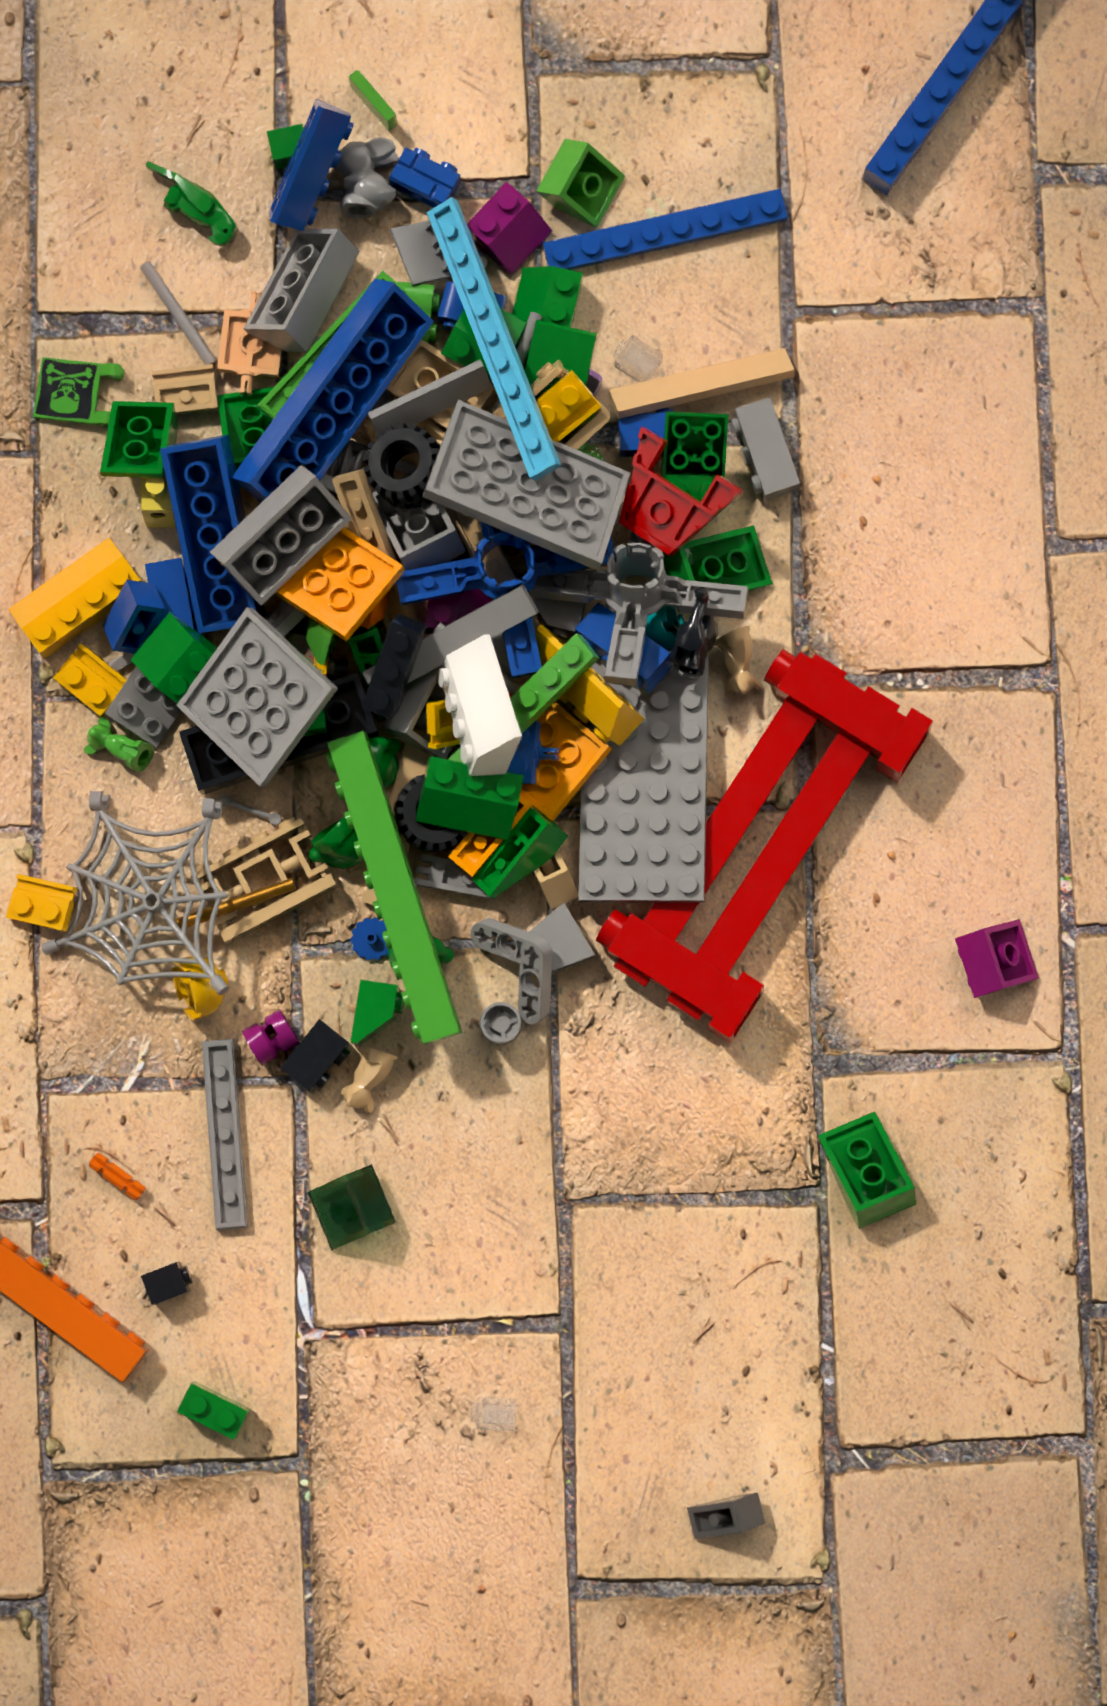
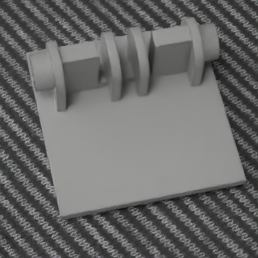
(420, 252)
(143, 708)

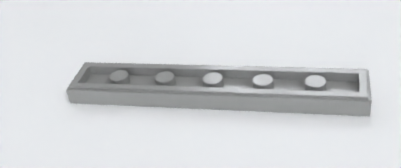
(489, 619)
(224, 1134)

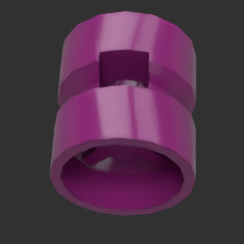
(260, 1042)

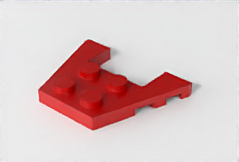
(662, 510)

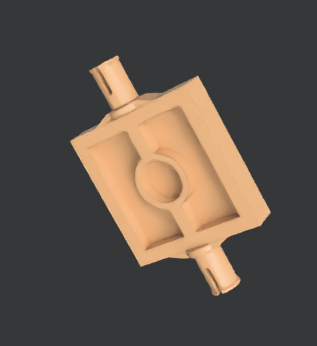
(244, 353)

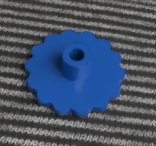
(368, 939)

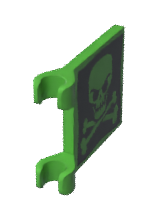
(71, 390)

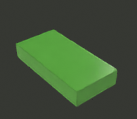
(373, 100)

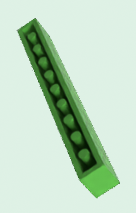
(394, 888)

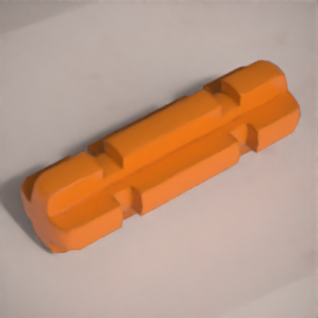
(117, 1176)

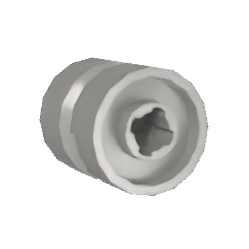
(500, 1023)

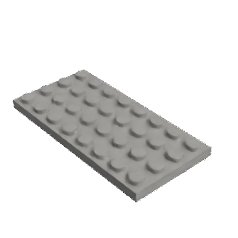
(649, 800)

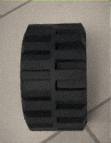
(385, 455)
(414, 831)

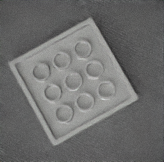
(256, 697)

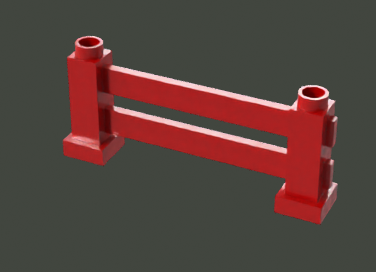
(864, 726)

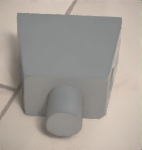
(565, 939)

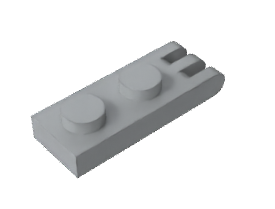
(447, 876)

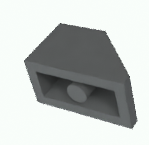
(726, 1516)

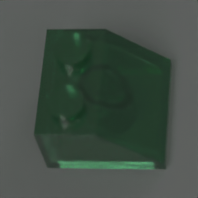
(351, 1207)

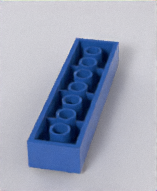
(337, 390)

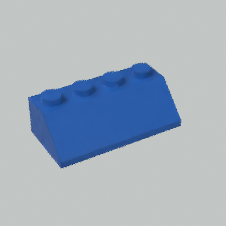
(309, 166)

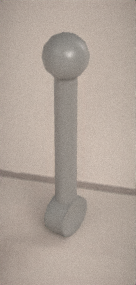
(274, 818)

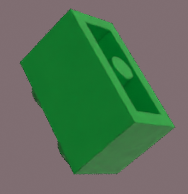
(213, 1410)

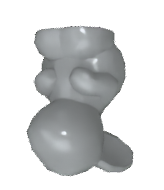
(365, 188)

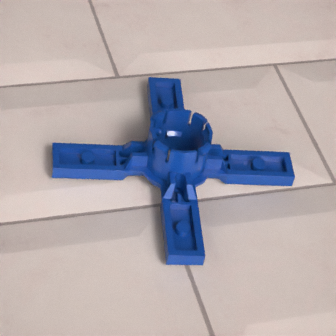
(470, 574)

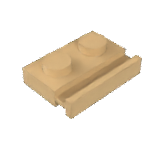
(189, 388)

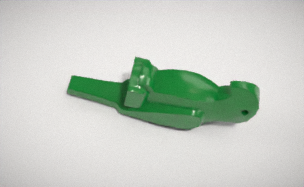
(197, 205)

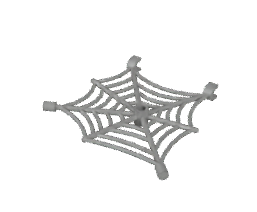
(99, 804)

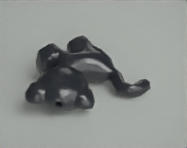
(695, 638)

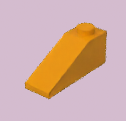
(477, 849)

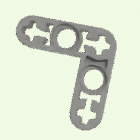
(524, 955)

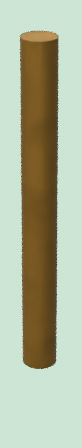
(241, 901)

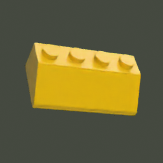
(73, 598)
(593, 697)

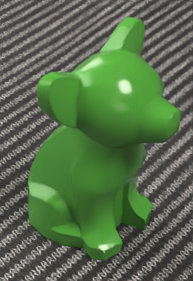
(134, 753)

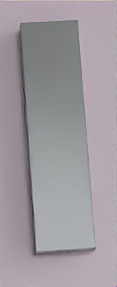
(432, 398)

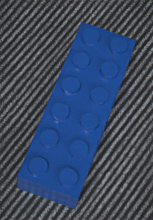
(205, 511)

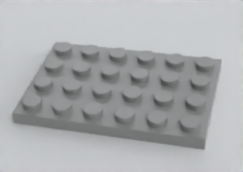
(487, 480)

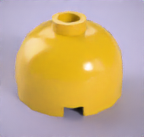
(197, 992)

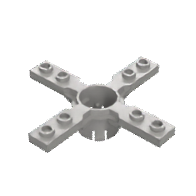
(632, 604)

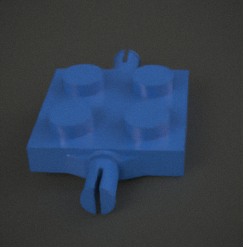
(529, 754)

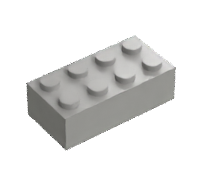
(281, 535)

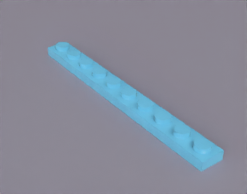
(494, 339)

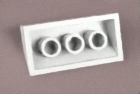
(480, 707)

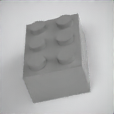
(420, 534)

